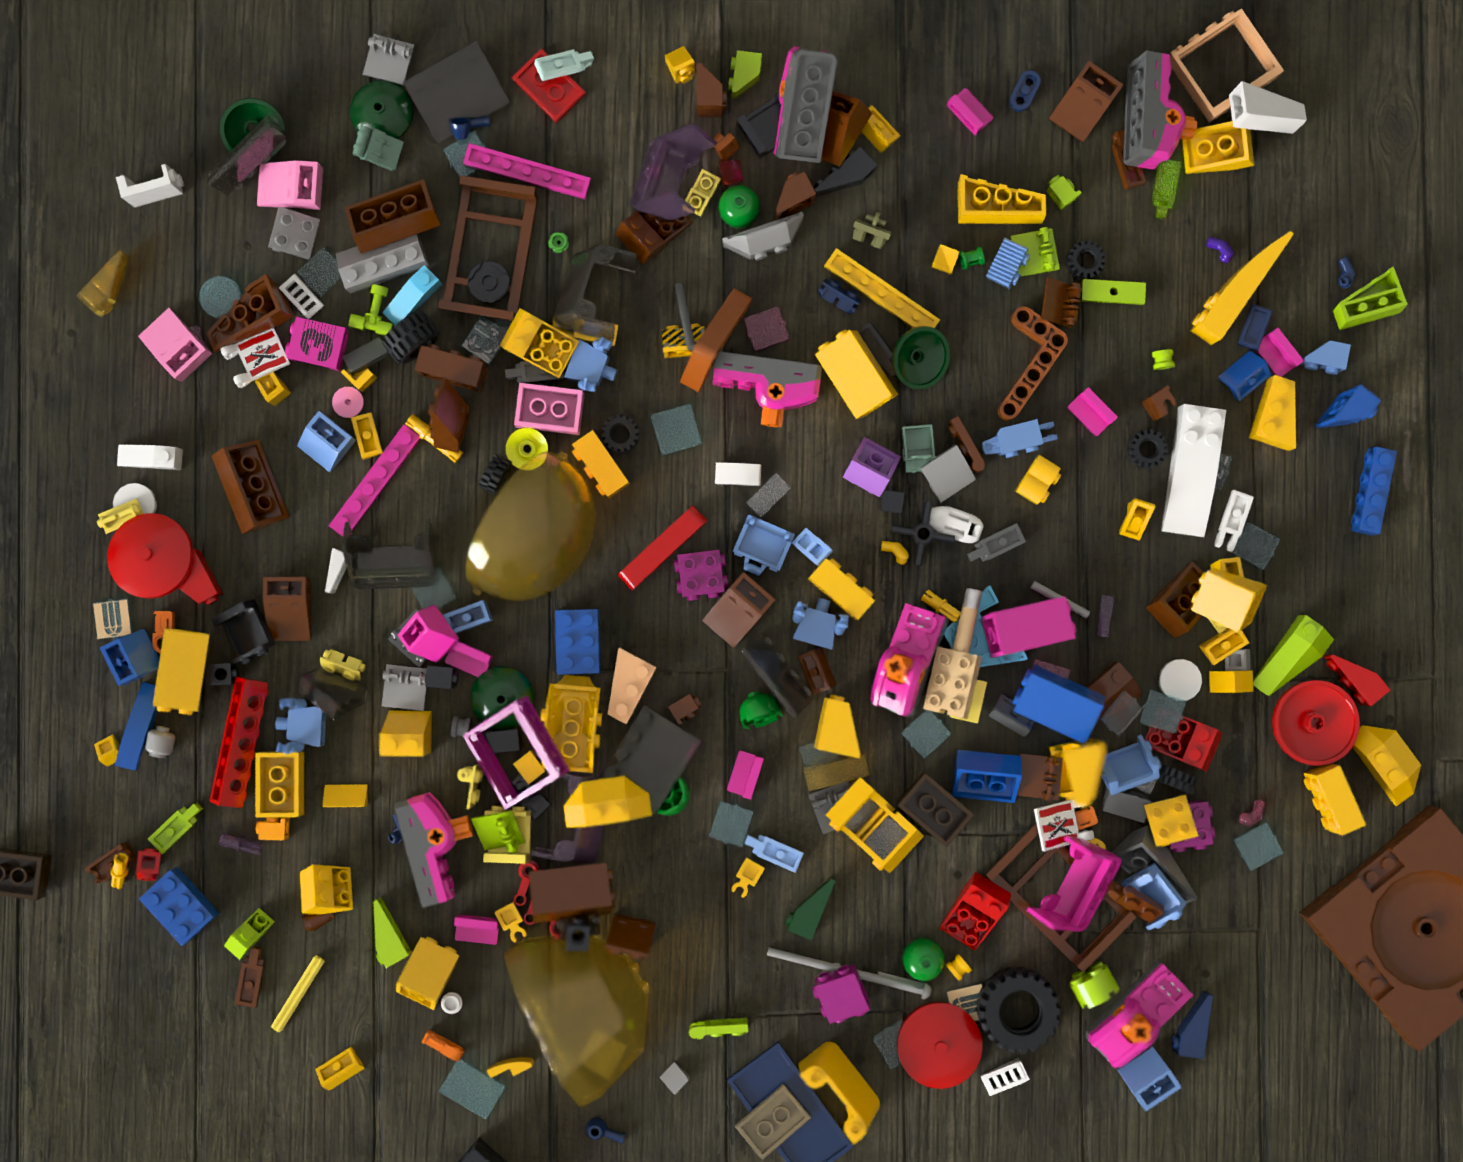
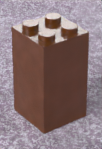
(571, 892)

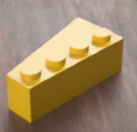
(998, 204)

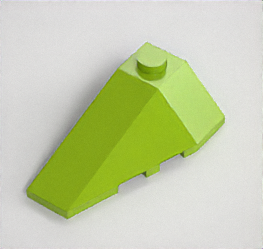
(1297, 650)

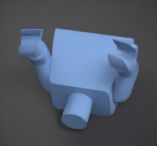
(589, 364)
(817, 625)
(303, 726)

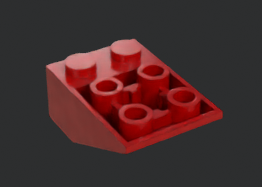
(1191, 744)
(976, 911)

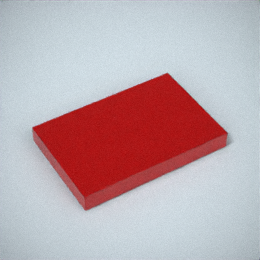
(554, 95)

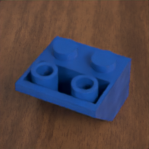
(131, 657)

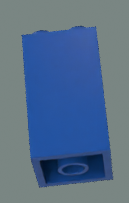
(1058, 703)

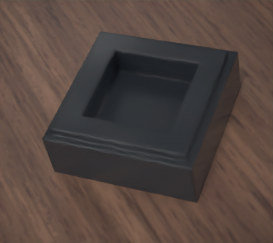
(892, 502)

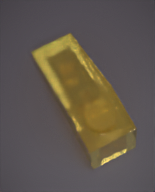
(104, 287)
(835, 772)

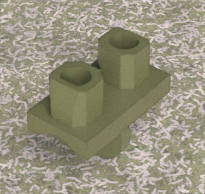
(862, 228)

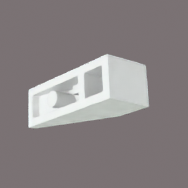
(150, 456)

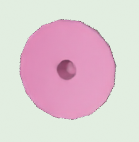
(347, 402)

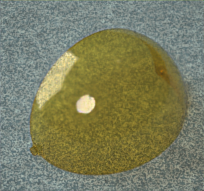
(533, 531)

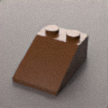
(1174, 602)

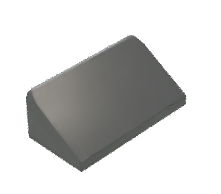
(365, 356)
(1004, 713)

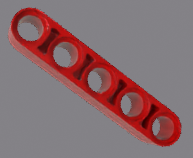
(662, 547)

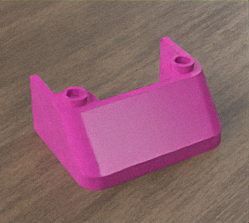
(1081, 889)

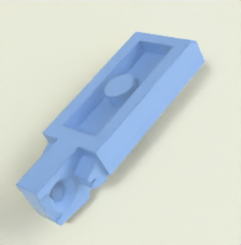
(775, 852)

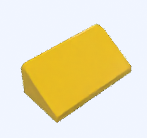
(879, 131)
(366, 435)
(1223, 645)
(346, 795)
(339, 1069)

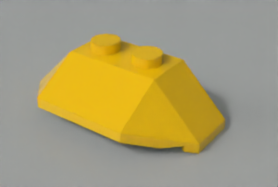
(1388, 761)
(606, 802)

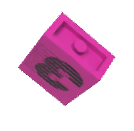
(317, 343)

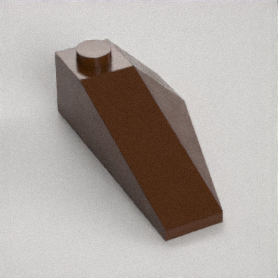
(257, 311)
(1112, 683)

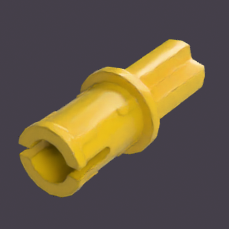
(941, 606)
(119, 870)

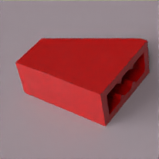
(200, 582)

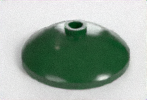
(395, 113)
(240, 115)
(930, 359)
(497, 682)

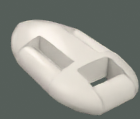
(955, 522)

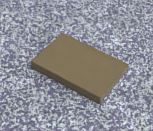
(772, 1121)

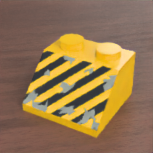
(674, 340)

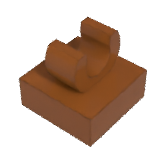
(725, 146)

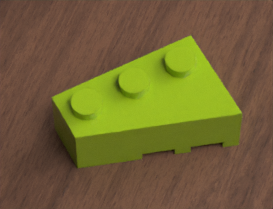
(1372, 302)

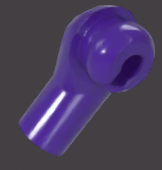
(1224, 248)

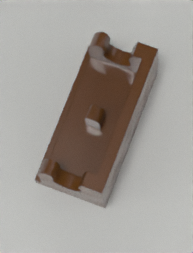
(1155, 403)
(102, 866)

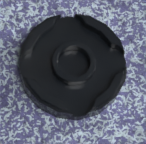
(489, 282)

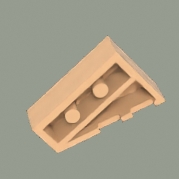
(628, 685)

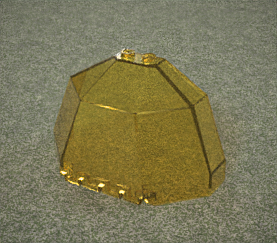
(585, 1006)

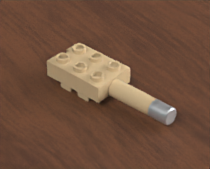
(956, 670)

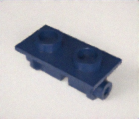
(847, 298)

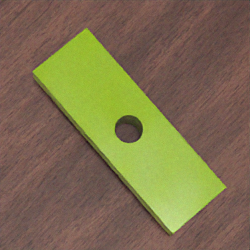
(1125, 291)

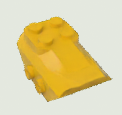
(573, 720)

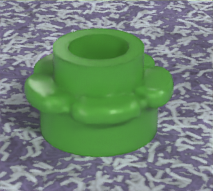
(558, 237)

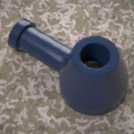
(461, 126)
(601, 1125)

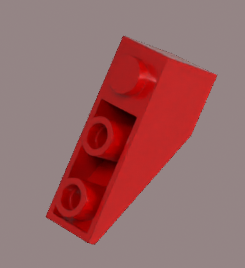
(1364, 683)

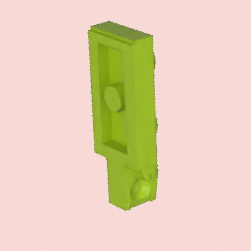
(175, 828)

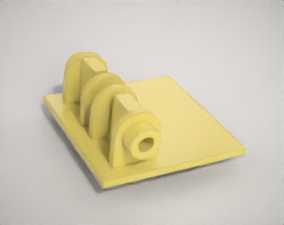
(472, 775)

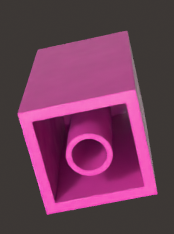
(1028, 627)

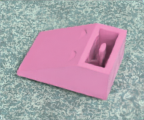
(290, 185)
(174, 345)

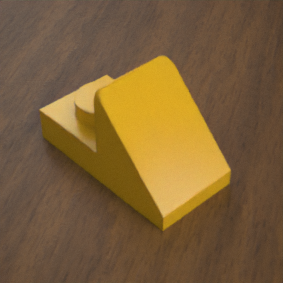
(1136, 519)

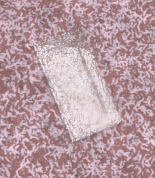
(768, 495)

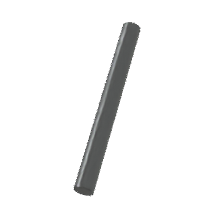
(685, 316)

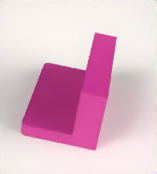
(969, 111)
(1279, 353)
(1092, 412)
(468, 659)
(745, 774)
(476, 929)

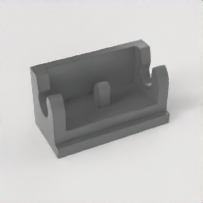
(1126, 804)

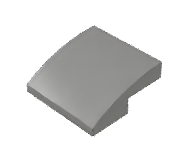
(948, 473)

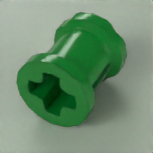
(971, 258)

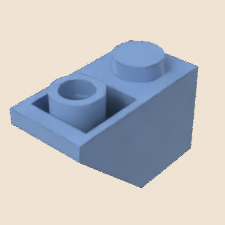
(1329, 356)

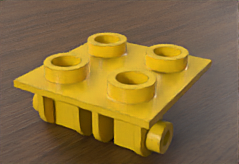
(1170, 821)

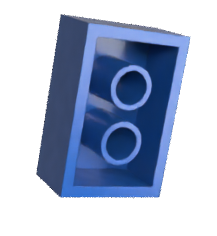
(578, 641)
(179, 906)

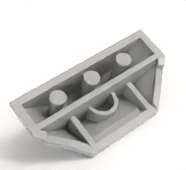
(765, 238)

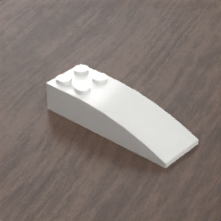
(1193, 469)

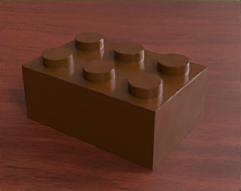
(453, 366)

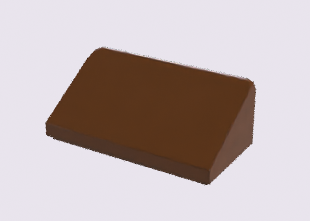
(817, 670)

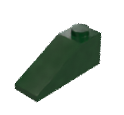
(808, 913)

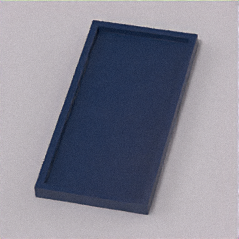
(815, 1140)

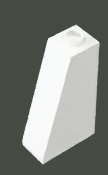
(1265, 110)

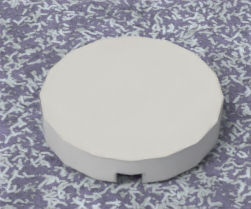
(132, 491)
(1180, 679)

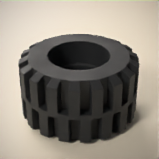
(408, 335)

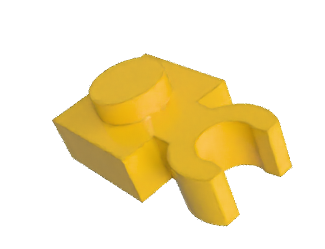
(748, 874)
(510, 918)

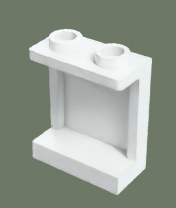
(152, 190)

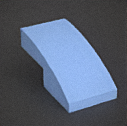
(812, 547)

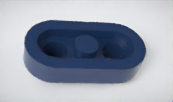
(1023, 91)

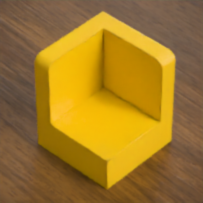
(361, 379)
(529, 767)

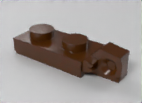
(1130, 175)
(1135, 901)
(250, 979)

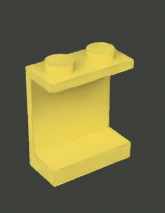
(501, 855)

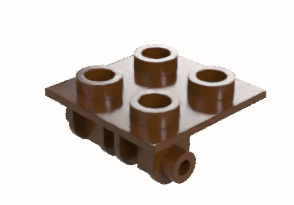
(1060, 302)
(1040, 777)

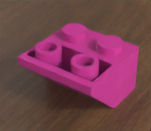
(428, 634)

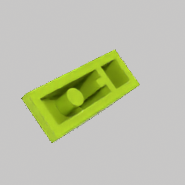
(388, 938)

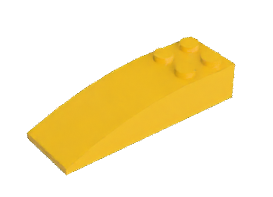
(1231, 298)

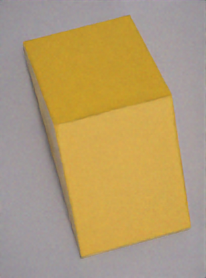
(272, 388)
(1230, 681)

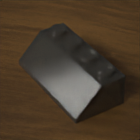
(247, 155)

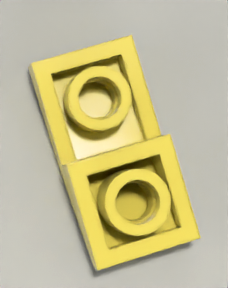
(702, 191)

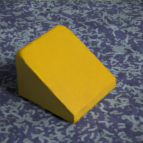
(107, 750)

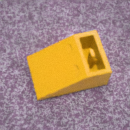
(539, 343)

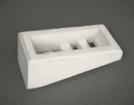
(284, 288)
(336, 570)
(1016, 1063)

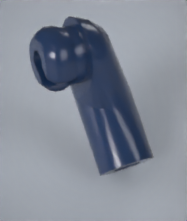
(1348, 273)
(396, 835)

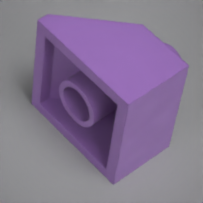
(871, 467)

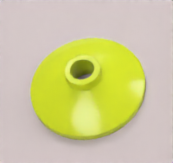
(517, 441)

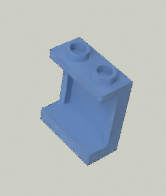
(1130, 767)
(1157, 887)

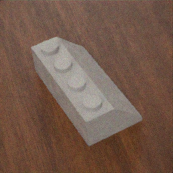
(380, 264)

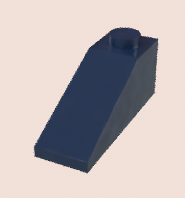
(1193, 1031)

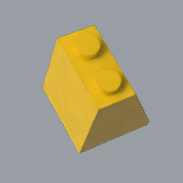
(1228, 598)
(836, 728)
(406, 733)
(427, 972)

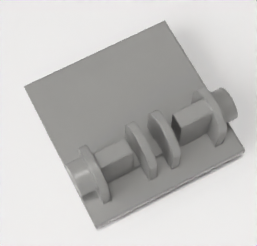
(388, 59)
(293, 233)
(404, 687)

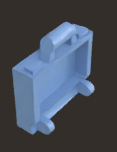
(762, 544)

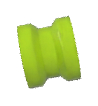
(1163, 359)

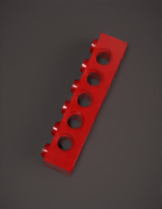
(230, 750)

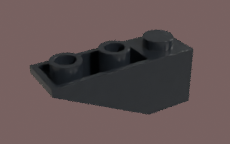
(851, 173)

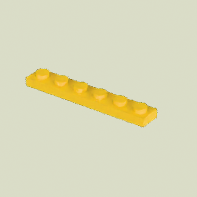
(879, 291)

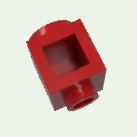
(148, 865)

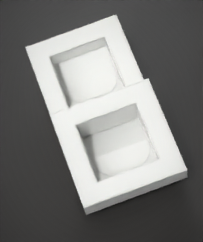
(738, 474)

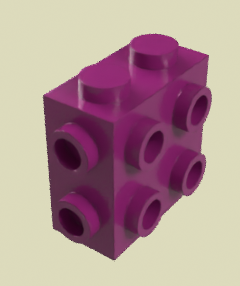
(701, 574)
(1201, 815)
(841, 994)

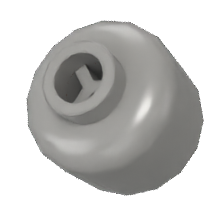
(160, 742)

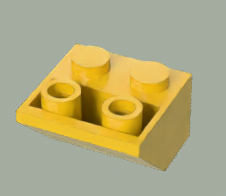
(326, 889)

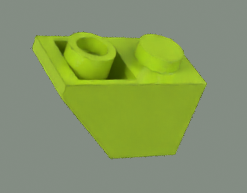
(746, 71)
(249, 933)

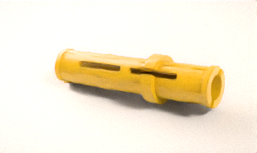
(425, 431)

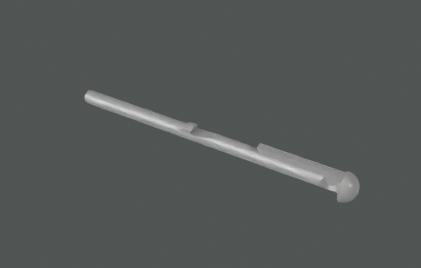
(882, 978)

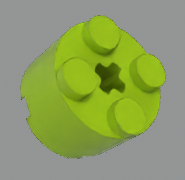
(1093, 985)

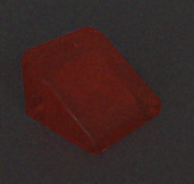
(730, 171)

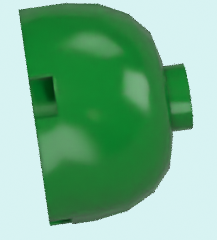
(739, 206)
(759, 710)
(676, 799)
(923, 959)

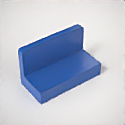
(1245, 375)

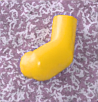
(897, 549)

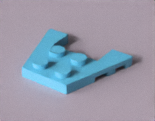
(979, 644)

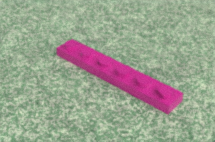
(526, 171)
(376, 479)

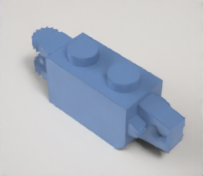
(1018, 438)

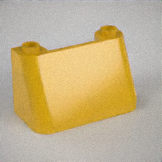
(1080, 769)
(832, 1066)

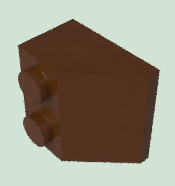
(710, 97)
(795, 196)

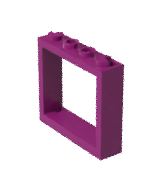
(540, 740)

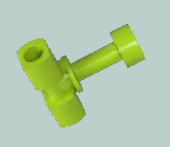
(372, 320)

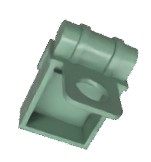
(377, 147)
(917, 447)

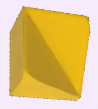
(945, 259)

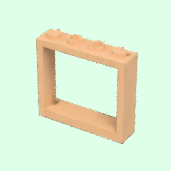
(1251, 37)

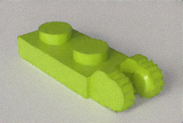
(718, 1027)

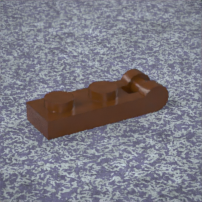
(966, 444)

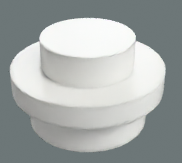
(451, 1002)

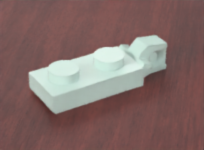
(562, 64)

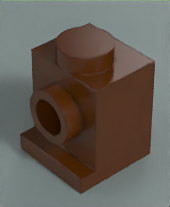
(685, 708)

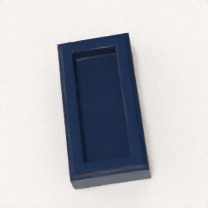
(1255, 327)

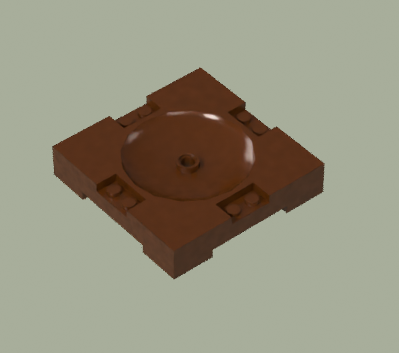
(1377, 920)

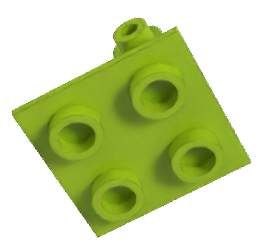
(1041, 251)
(499, 831)

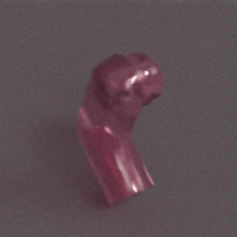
(1254, 816)

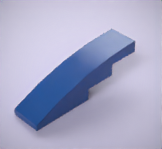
(139, 723)

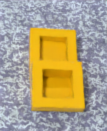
(516, 1066)

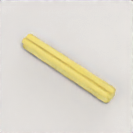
(298, 993)

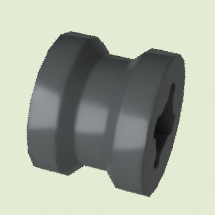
(460, 726)

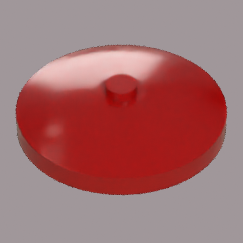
(150, 555)
(1315, 722)
(939, 1045)

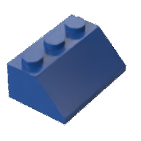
(1349, 407)
(986, 776)

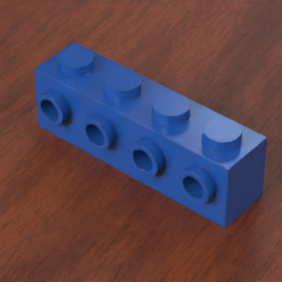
(1373, 491)

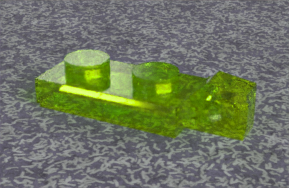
(1165, 186)

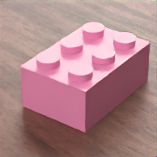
(549, 408)

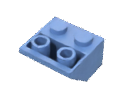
(325, 441)
(1149, 1078)

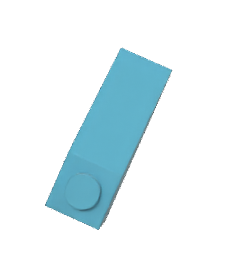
(412, 295)

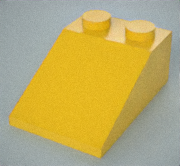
(1218, 149)

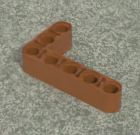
(714, 339)
(1035, 365)

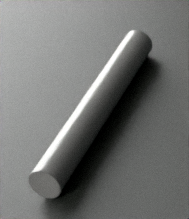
(1052, 595)

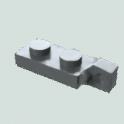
(529, 373)
(997, 543)

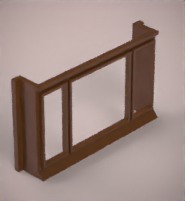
(502, 189)
(1104, 938)

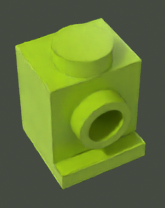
(1062, 191)

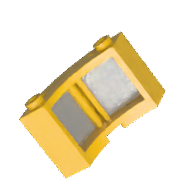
(873, 827)

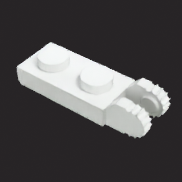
(1234, 518)

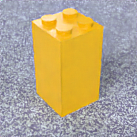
(855, 373)
(180, 670)

